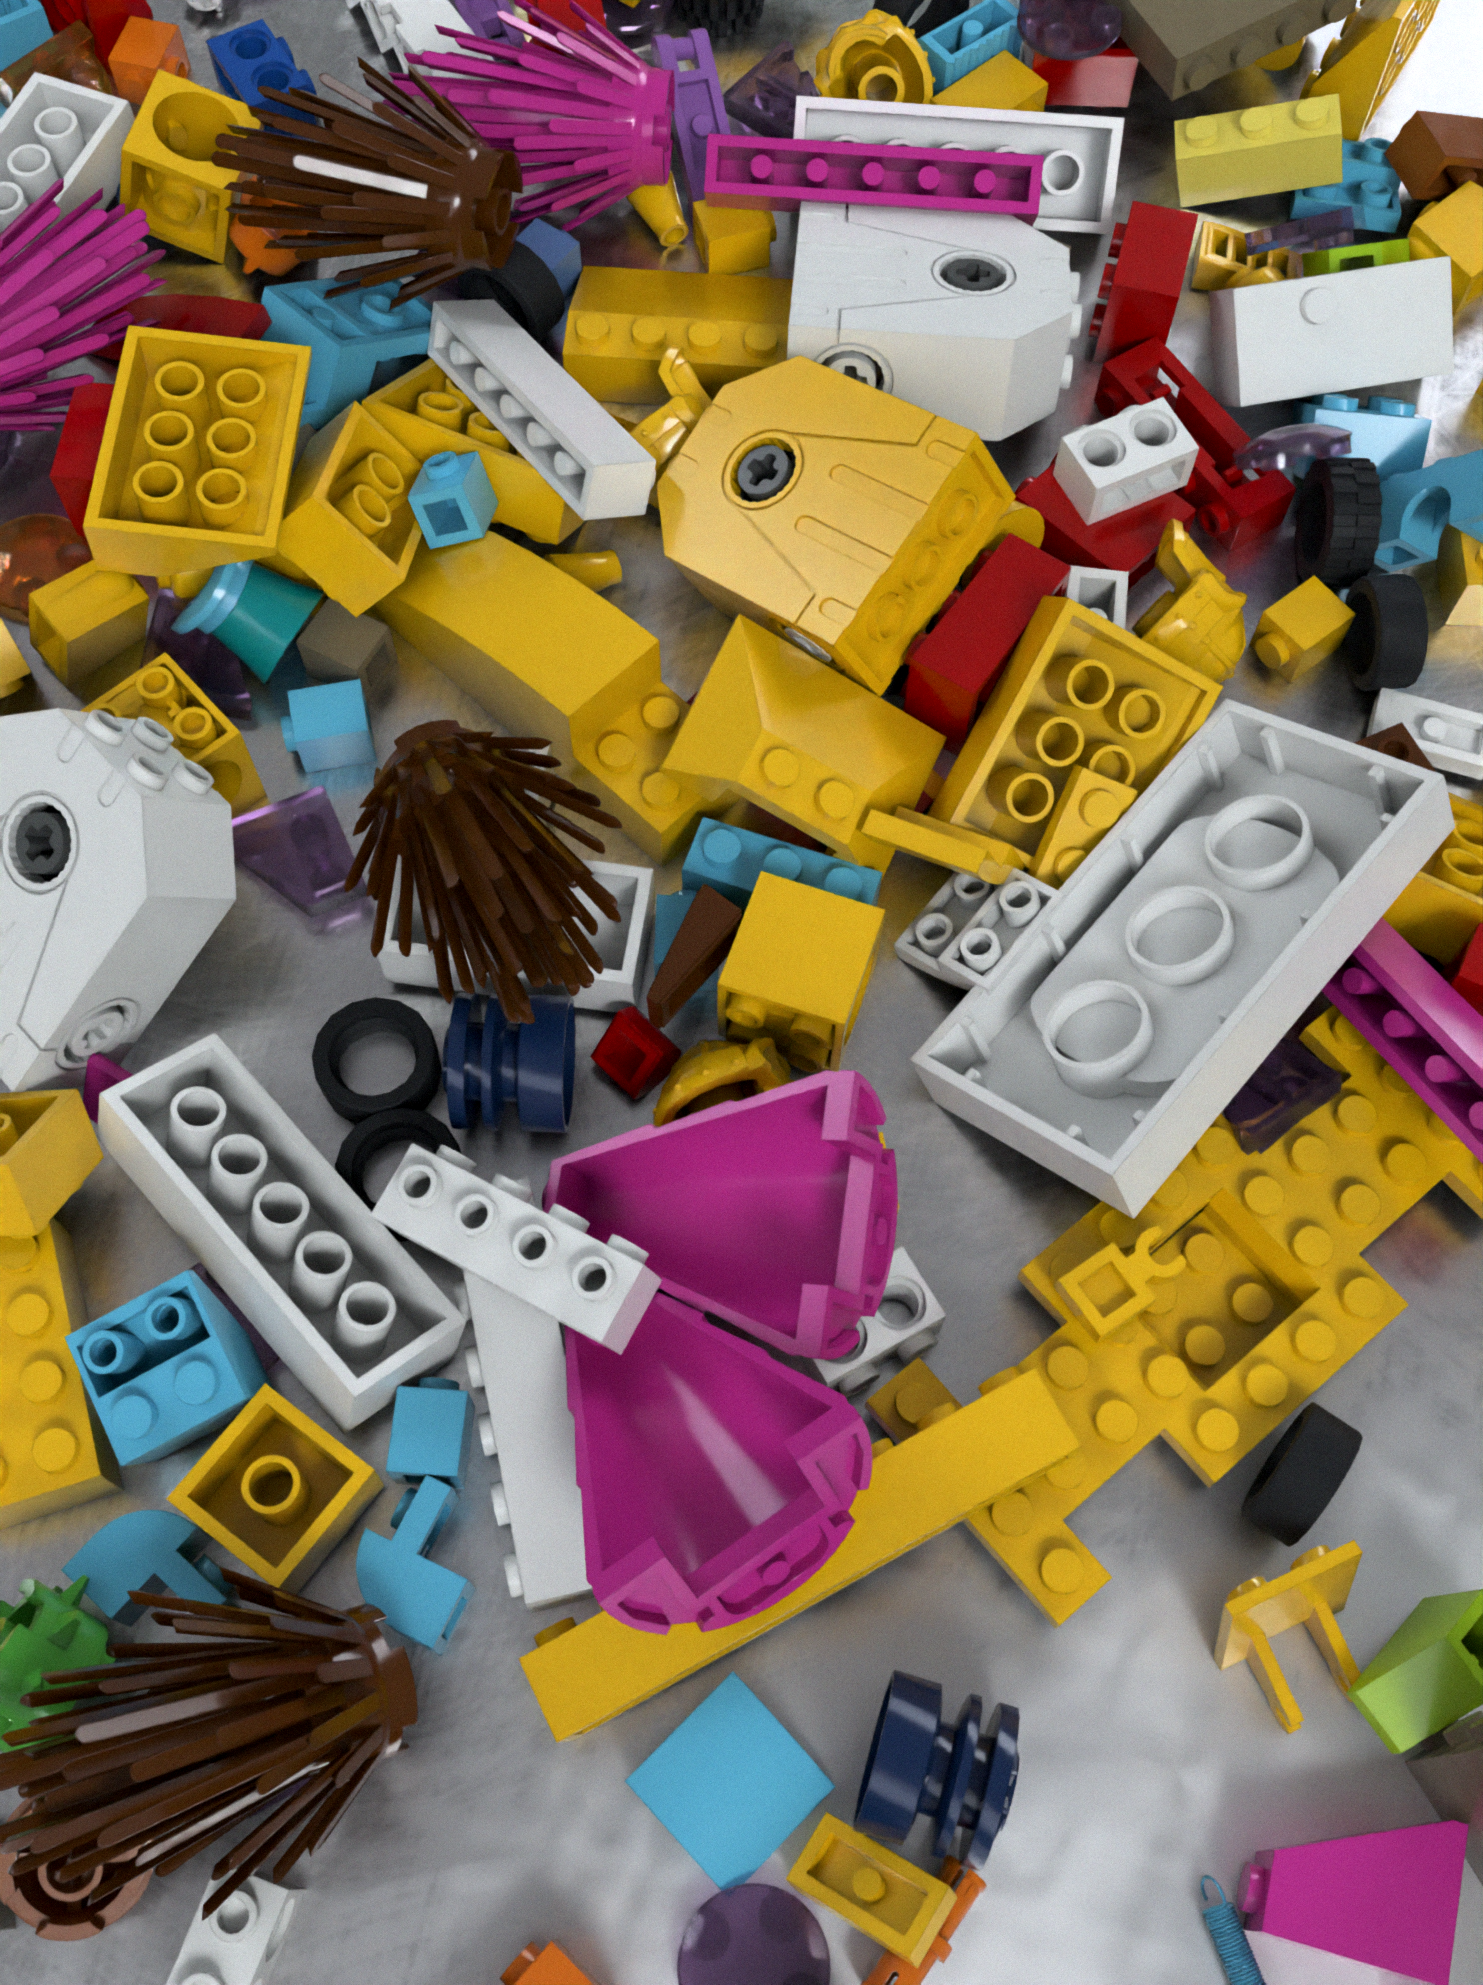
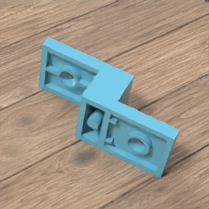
(345, 337)

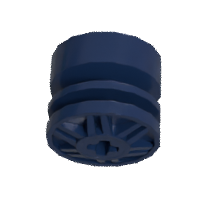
(510, 1063)
(938, 1770)

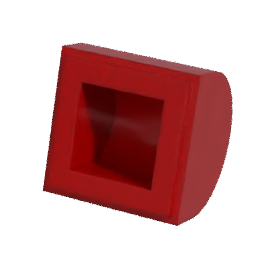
(635, 1052)

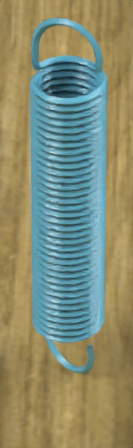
(1231, 1941)

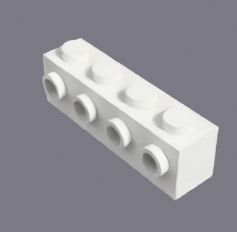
(519, 1247)

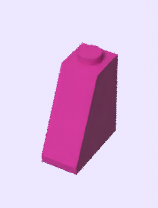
(1364, 1897)

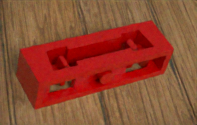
(1225, 498)

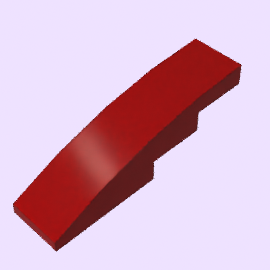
(194, 314)

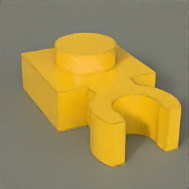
(1113, 1288)

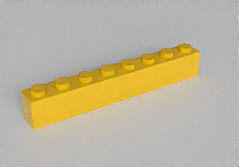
(914, 1493)

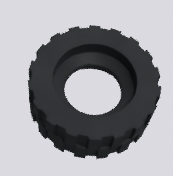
(1338, 521)

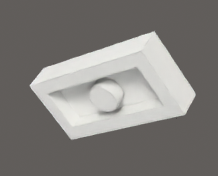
(1443, 732)

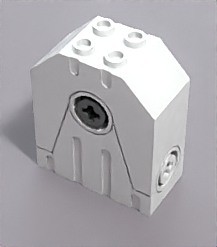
(937, 310)
(105, 886)

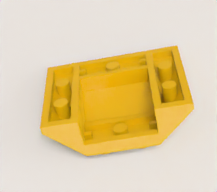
(801, 744)

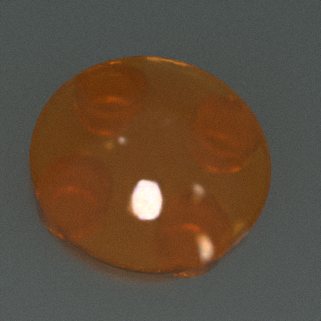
(36, 552)

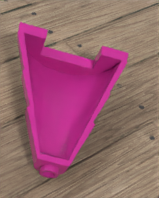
(755, 1208)
(705, 1471)

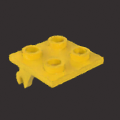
(1306, 1594)

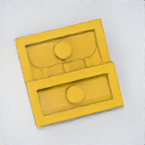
(943, 844)

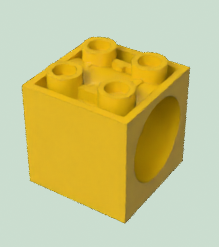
(171, 168)
(197, 725)
(799, 971)

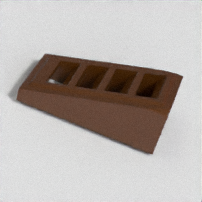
(694, 954)

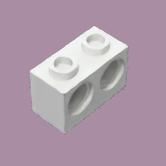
(1125, 460)
(883, 1340)
(241, 1936)

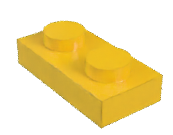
(1079, 823)
(872, 1889)

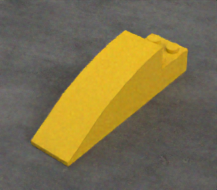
(556, 668)

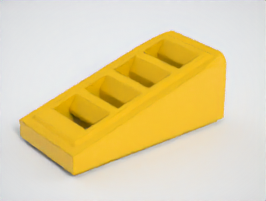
(1223, 252)

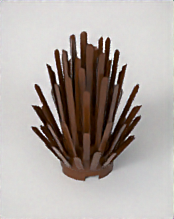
(378, 184)
(483, 861)
(269, 1715)

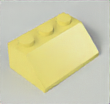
(1259, 150)

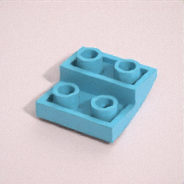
(1366, 182)

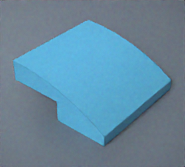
(730, 1783)

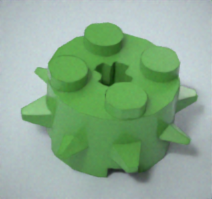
(40, 1636)

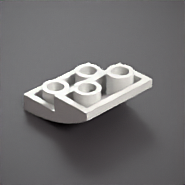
(973, 924)

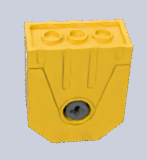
(829, 513)

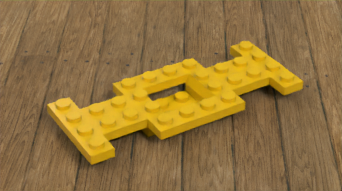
(1247, 1325)

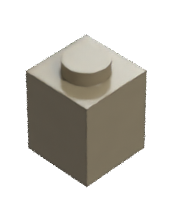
(346, 648)

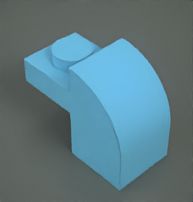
(147, 1555)
(397, 1577)

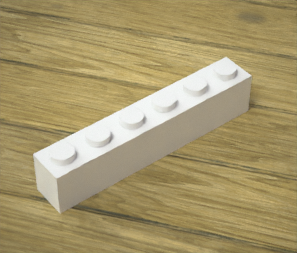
(541, 409)
(533, 1433)

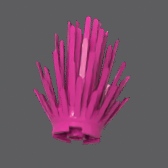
(561, 111)
(36, 293)

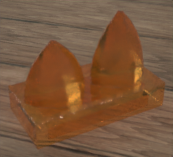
(64, 57)

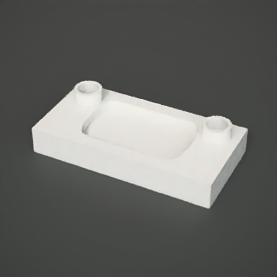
(1186, 950)

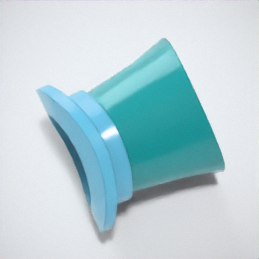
(250, 613)

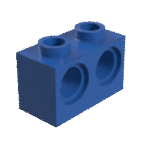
(256, 58)

